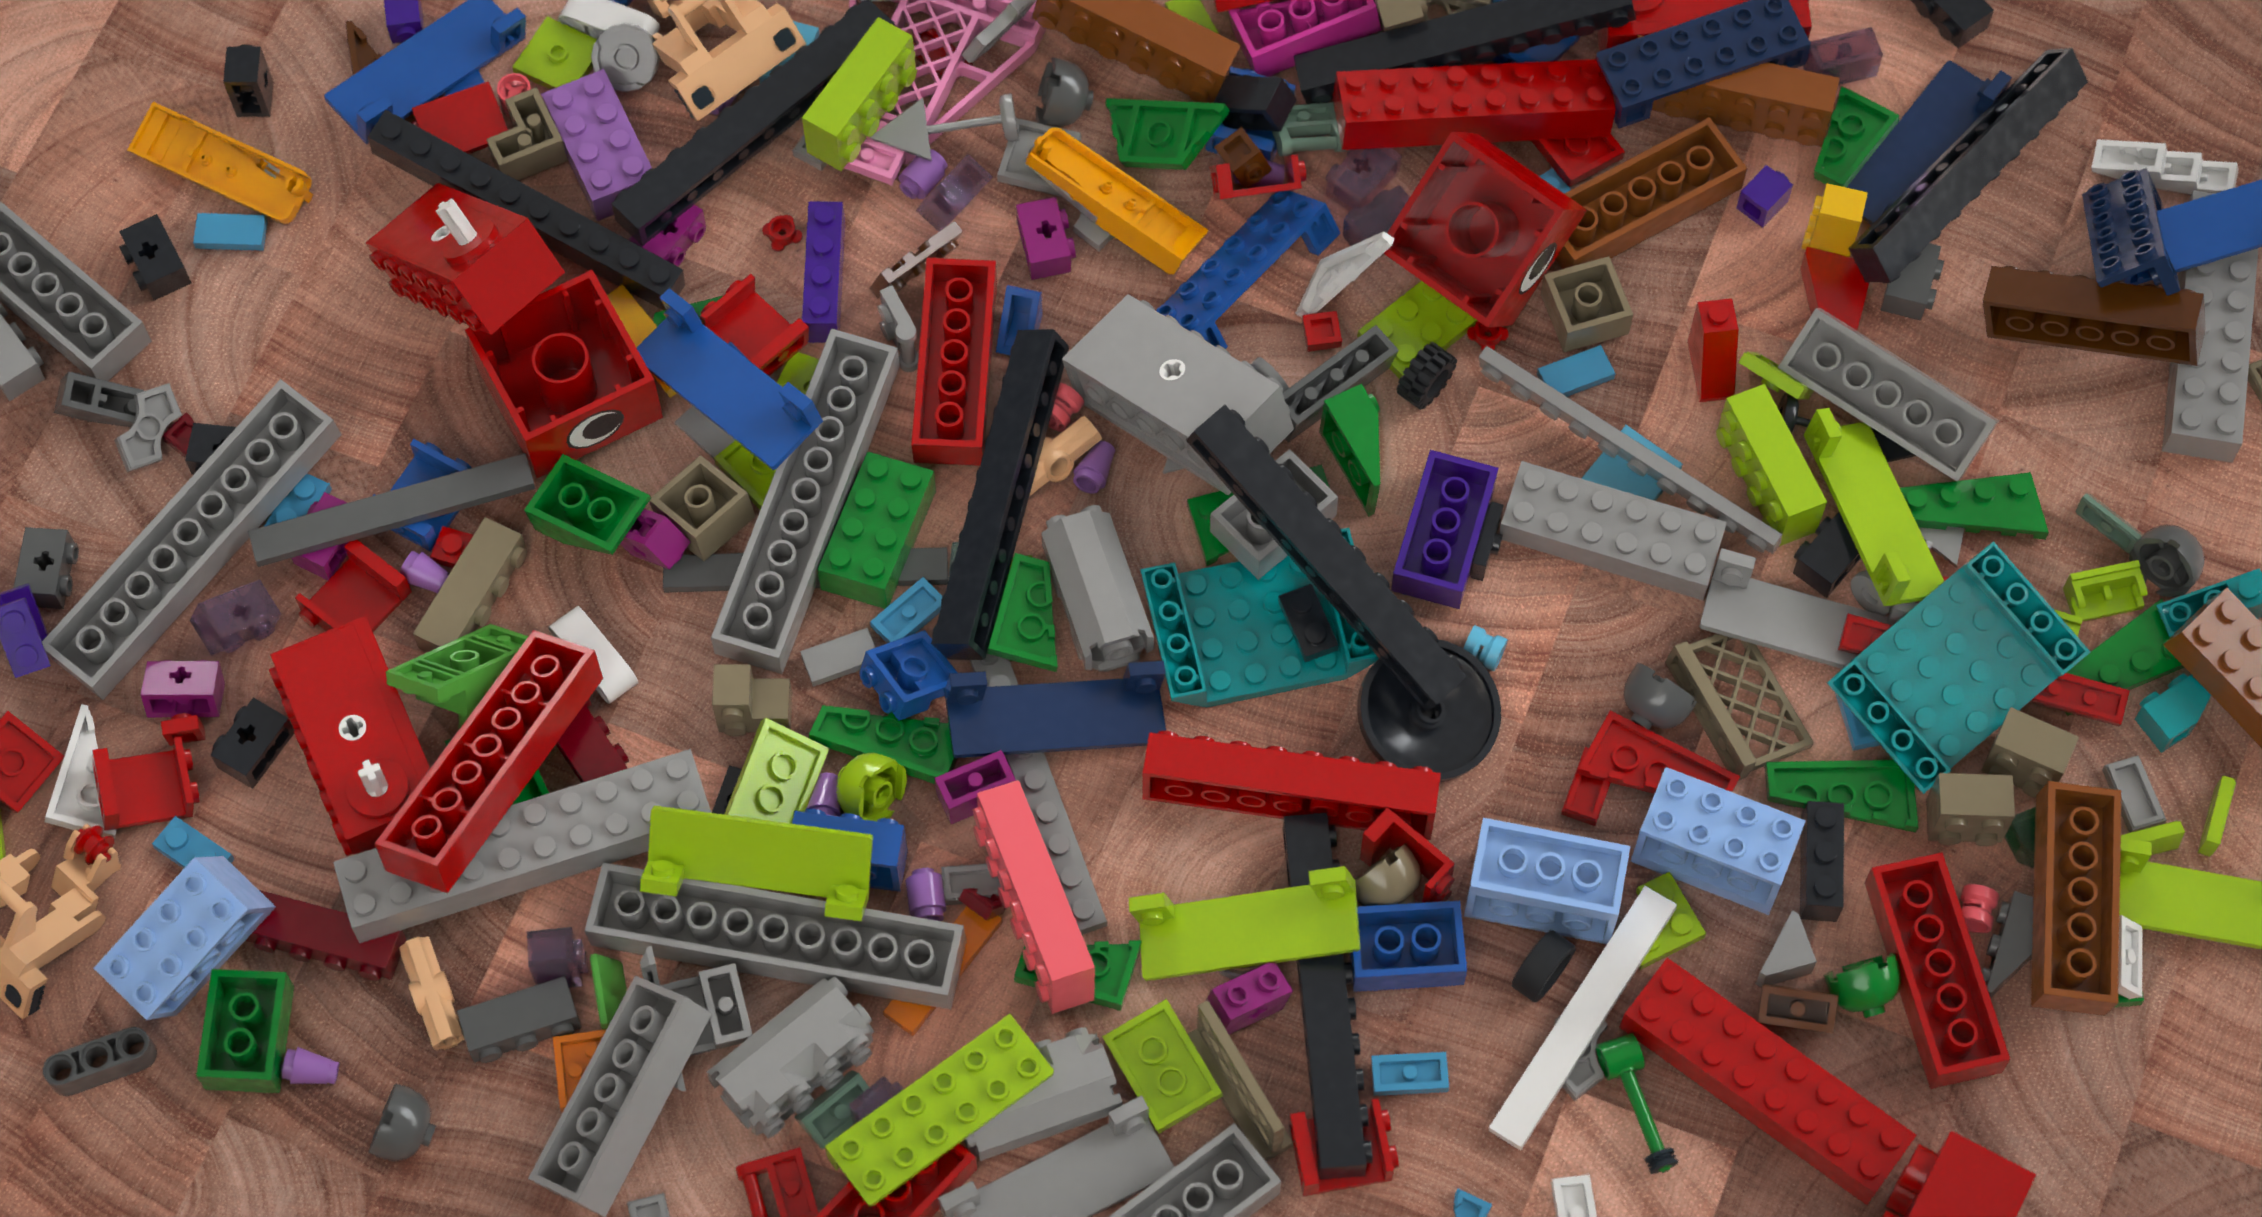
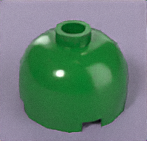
(1866, 985)

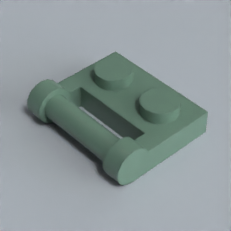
(1309, 121)

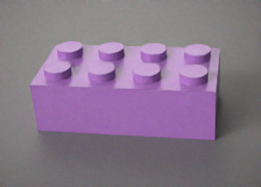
(597, 139)

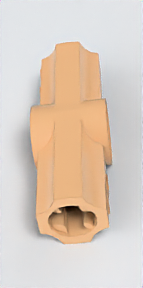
(1060, 453)
(431, 993)

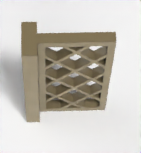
(1717, 719)
(1239, 1087)

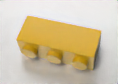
(1835, 220)

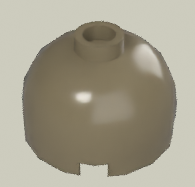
(1390, 879)

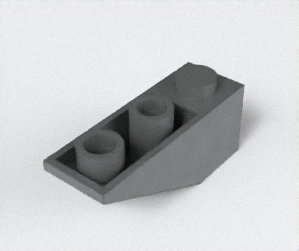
(2013, 945)

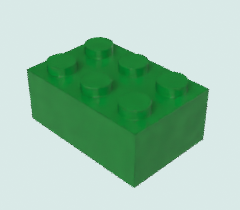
(245, 1031)

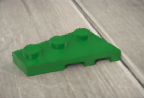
(1853, 137)
(1025, 616)
(1113, 971)

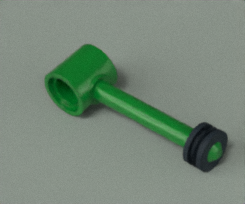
(1621, 1059)

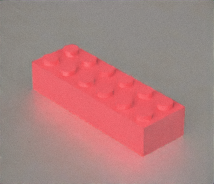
(1035, 897)

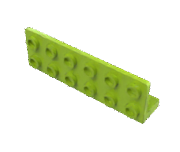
(1873, 509)
(759, 856)
(2188, 899)
(1248, 927)
(939, 1110)

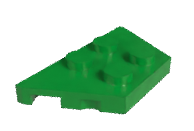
(1162, 132)

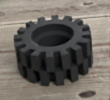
(1426, 375)

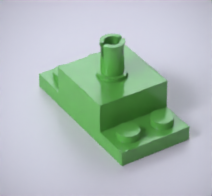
(459, 671)

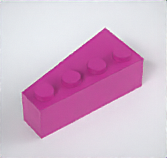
(1279, 31)

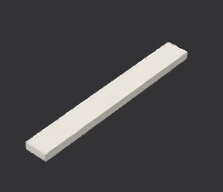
(1582, 1018)

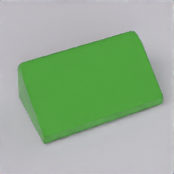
(608, 986)

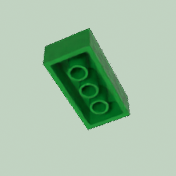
(877, 530)

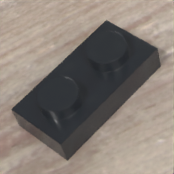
(1308, 623)

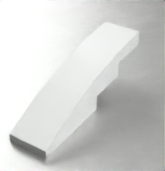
(2168, 169)

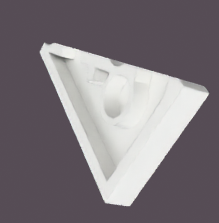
(1339, 270)
(75, 792)

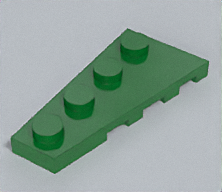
(1979, 504)
(917, 745)

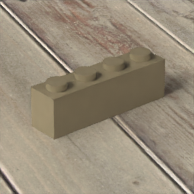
(472, 586)

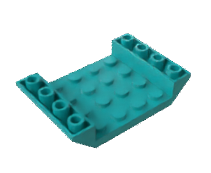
(1229, 636)
(1957, 666)

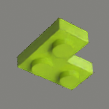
(1681, 929)

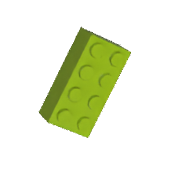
(860, 94)
(1770, 464)

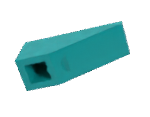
(2180, 609)
(2173, 713)

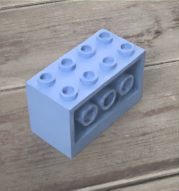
(1717, 840)
(1547, 881)
(184, 937)

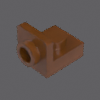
(1244, 158)

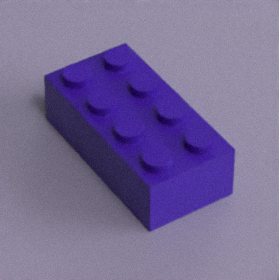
(1444, 529)

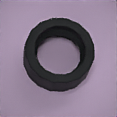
(1543, 966)

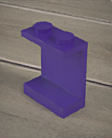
(22, 631)

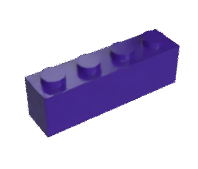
(823, 269)

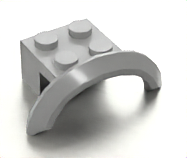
(717, 992)

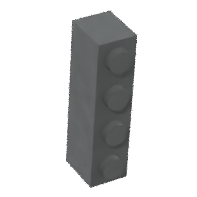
(1352, 366)

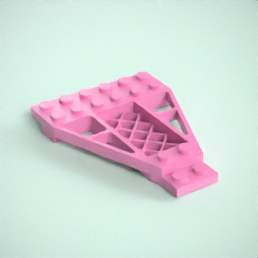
(973, 16)

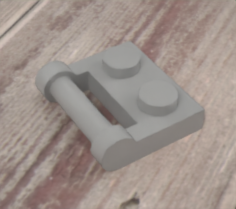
(899, 327)

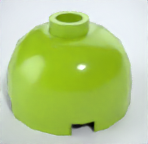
(870, 786)

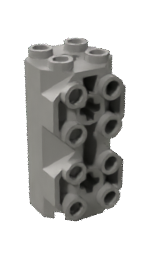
(1096, 589)
(793, 1055)
(1070, 1098)

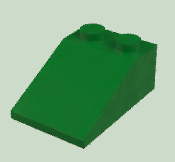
(1352, 435)
(585, 507)

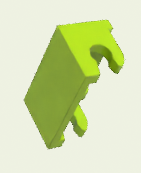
(2106, 591)

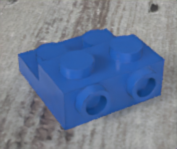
(906, 674)

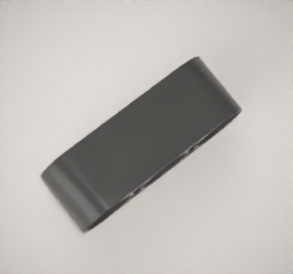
(81, 1060)

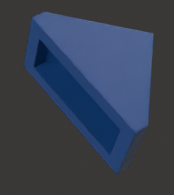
(1020, 312)

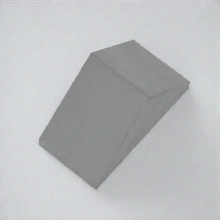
(1790, 955)

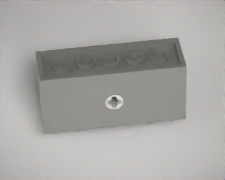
(1168, 381)

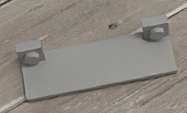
(1778, 615)
(1075, 1178)

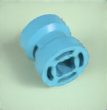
(1492, 650)

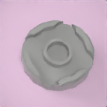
(626, 56)

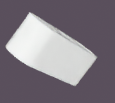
(598, 15)
(616, 673)

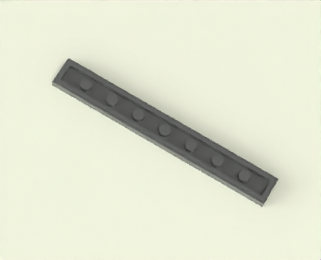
(391, 510)
(719, 570)

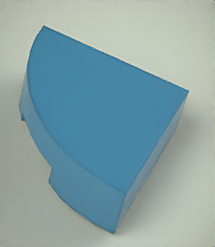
(1469, 1205)

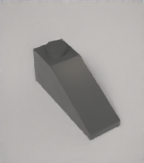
(96, 400)

